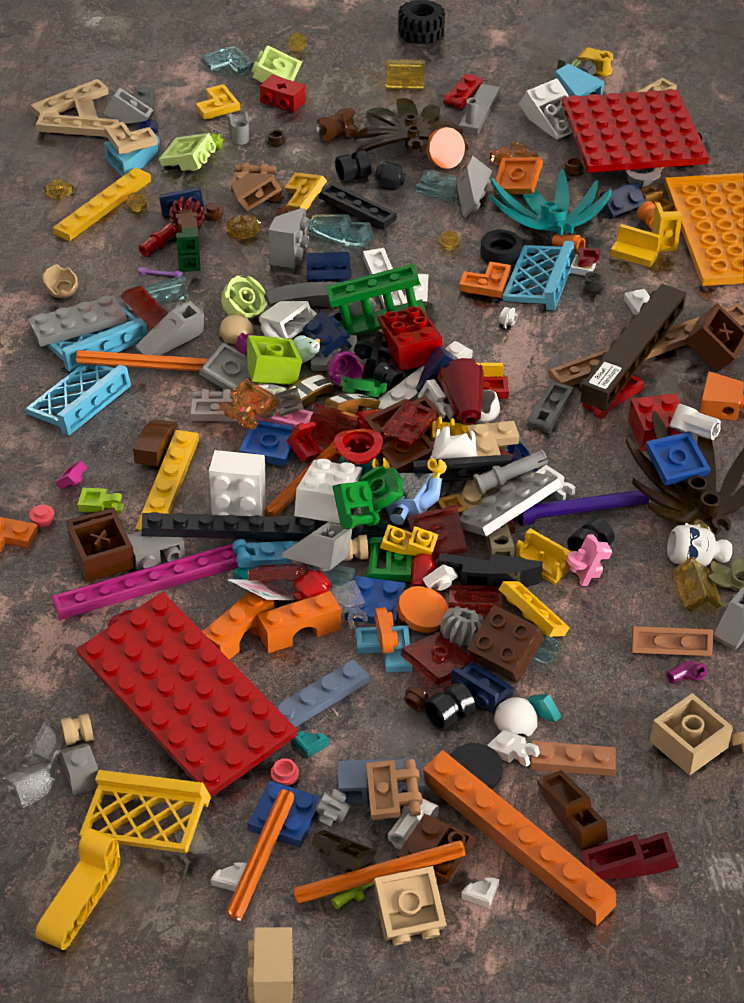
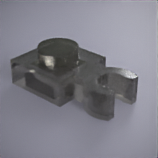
(289, 403)

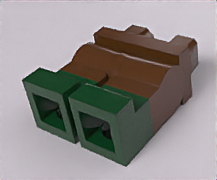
(188, 241)

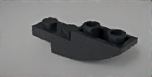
(493, 572)

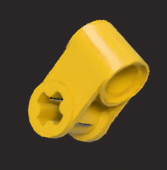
(600, 58)

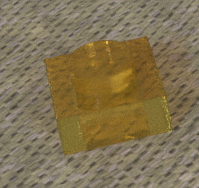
(58, 189)

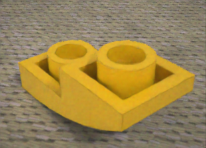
(407, 542)

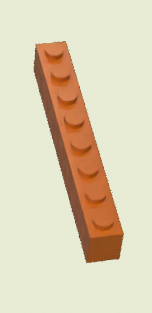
(520, 838)

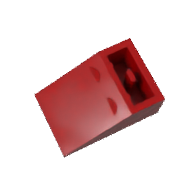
(410, 336)

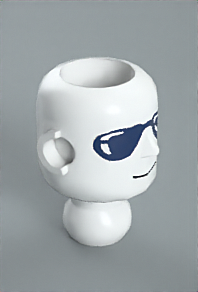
(696, 542)

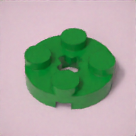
(371, 387)
(390, 483)

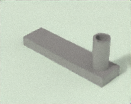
(479, 108)

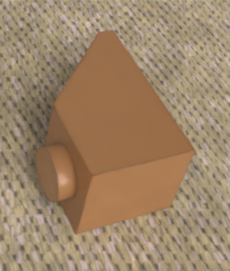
(255, 189)

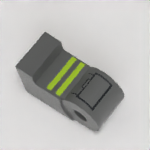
(586, 66)

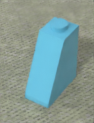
(578, 82)
(126, 162)

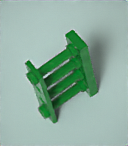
(371, 286)

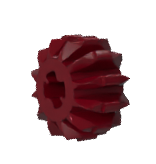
(184, 204)

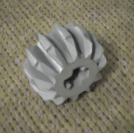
(460, 625)

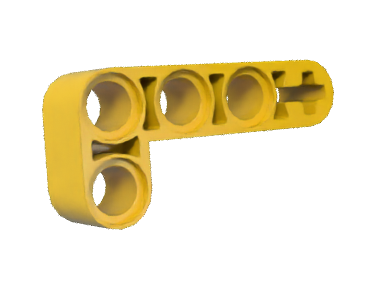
(81, 891)

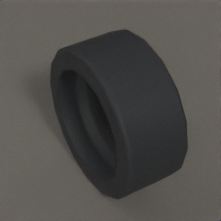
(500, 238)

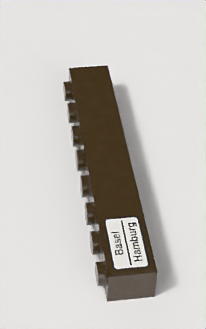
(632, 347)

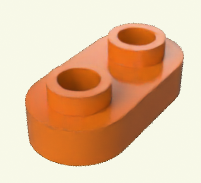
(383, 623)

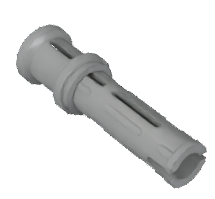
(499, 475)

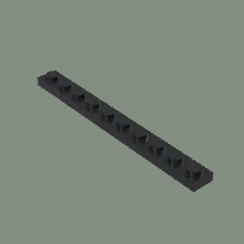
(243, 527)

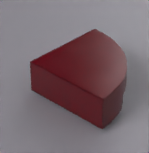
(588, 256)

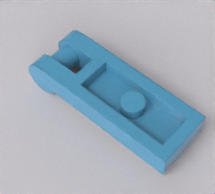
(260, 553)

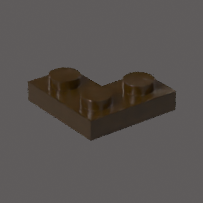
(344, 852)

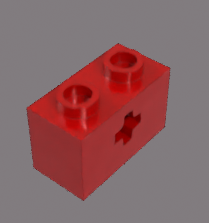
(282, 93)

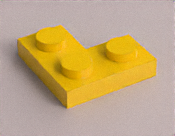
(220, 103)
(305, 189)

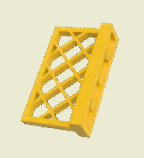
(154, 790)

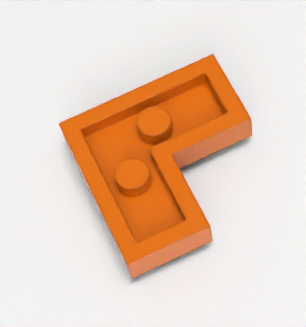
(487, 284)
(16, 533)

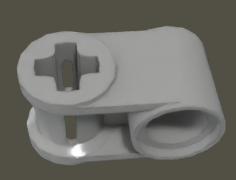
(239, 128)

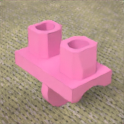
(587, 559)

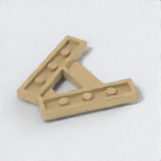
(82, 99)

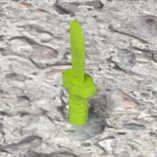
(347, 895)

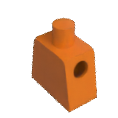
(722, 397)

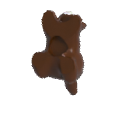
(337, 124)

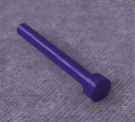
(581, 505)

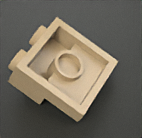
(409, 905)

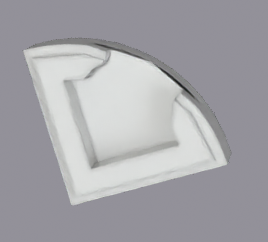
(228, 877)
(481, 892)

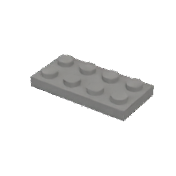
(77, 320)
(508, 502)

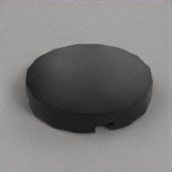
(480, 761)

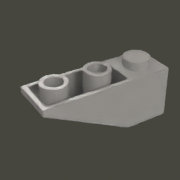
(471, 185)
(173, 330)

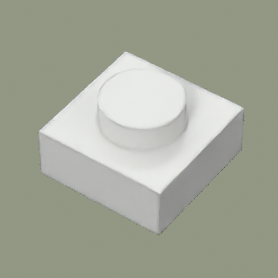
(440, 578)

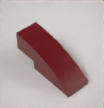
(631, 857)

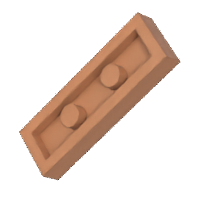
(672, 640)
(575, 758)

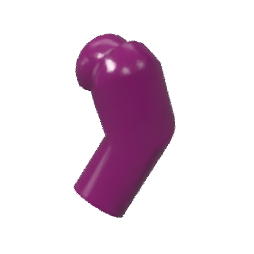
(687, 670)

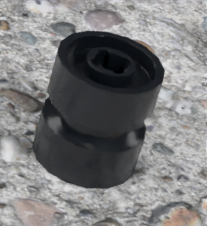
(355, 165)
(595, 526)
(448, 707)

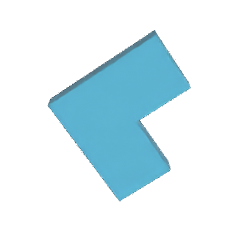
(368, 642)

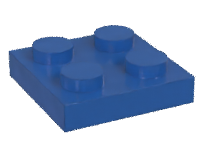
(269, 440)
(677, 458)
(379, 594)
(298, 821)

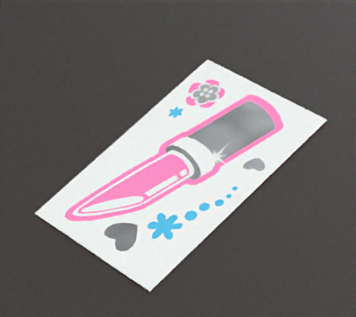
(264, 590)

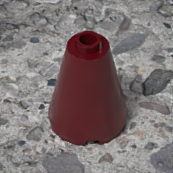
(463, 388)

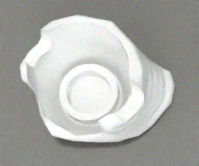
(453, 446)

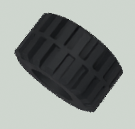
(421, 21)

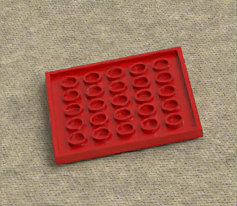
(634, 131)

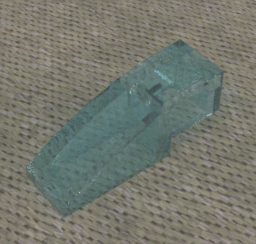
(341, 230)

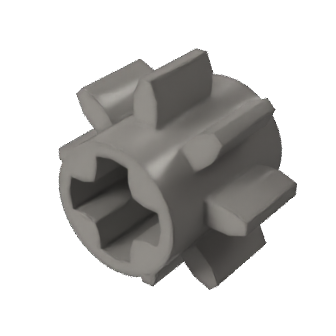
(332, 807)

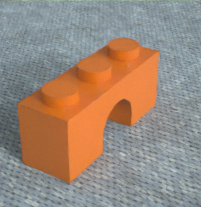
(232, 625)
(280, 625)

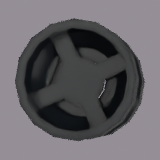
(386, 373)

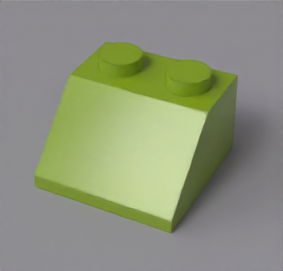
(273, 360)

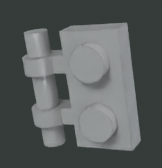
(207, 405)

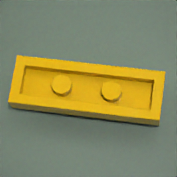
(533, 609)

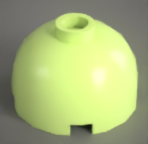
(243, 297)

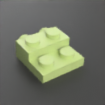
(275, 63)
(188, 152)

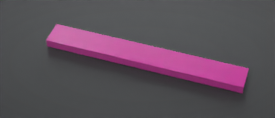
(144, 581)

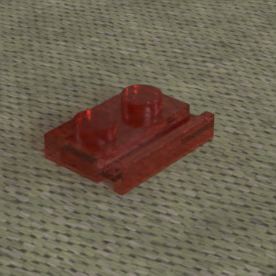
(331, 422)
(408, 423)
(272, 572)
(475, 597)

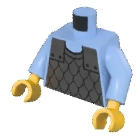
(419, 491)

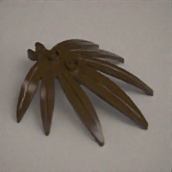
(406, 128)
(697, 495)

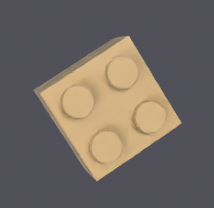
(691, 734)
(271, 966)

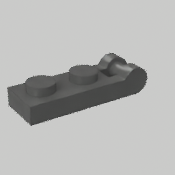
(550, 407)

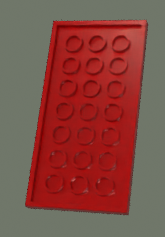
(187, 693)

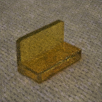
(405, 74)
(695, 585)

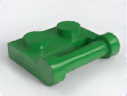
(354, 496)
(397, 565)

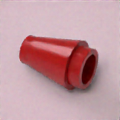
(421, 567)

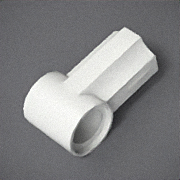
(689, 420)
(407, 823)

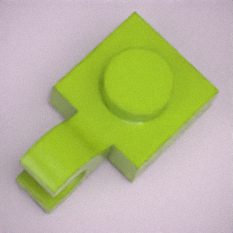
(97, 499)

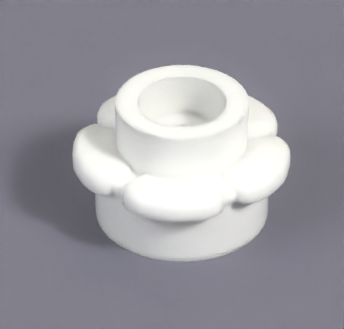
(508, 317)

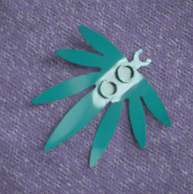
(550, 214)

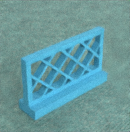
(555, 276)
(106, 340)
(84, 404)

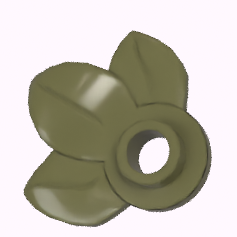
(728, 576)

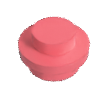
(42, 515)
(285, 772)

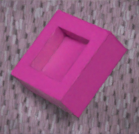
(71, 475)

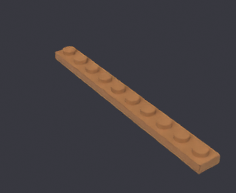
(675, 337)

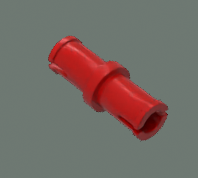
(157, 239)

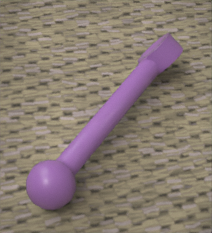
(143, 271)

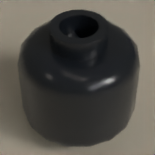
(389, 175)

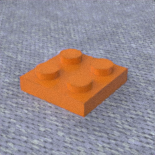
(519, 174)

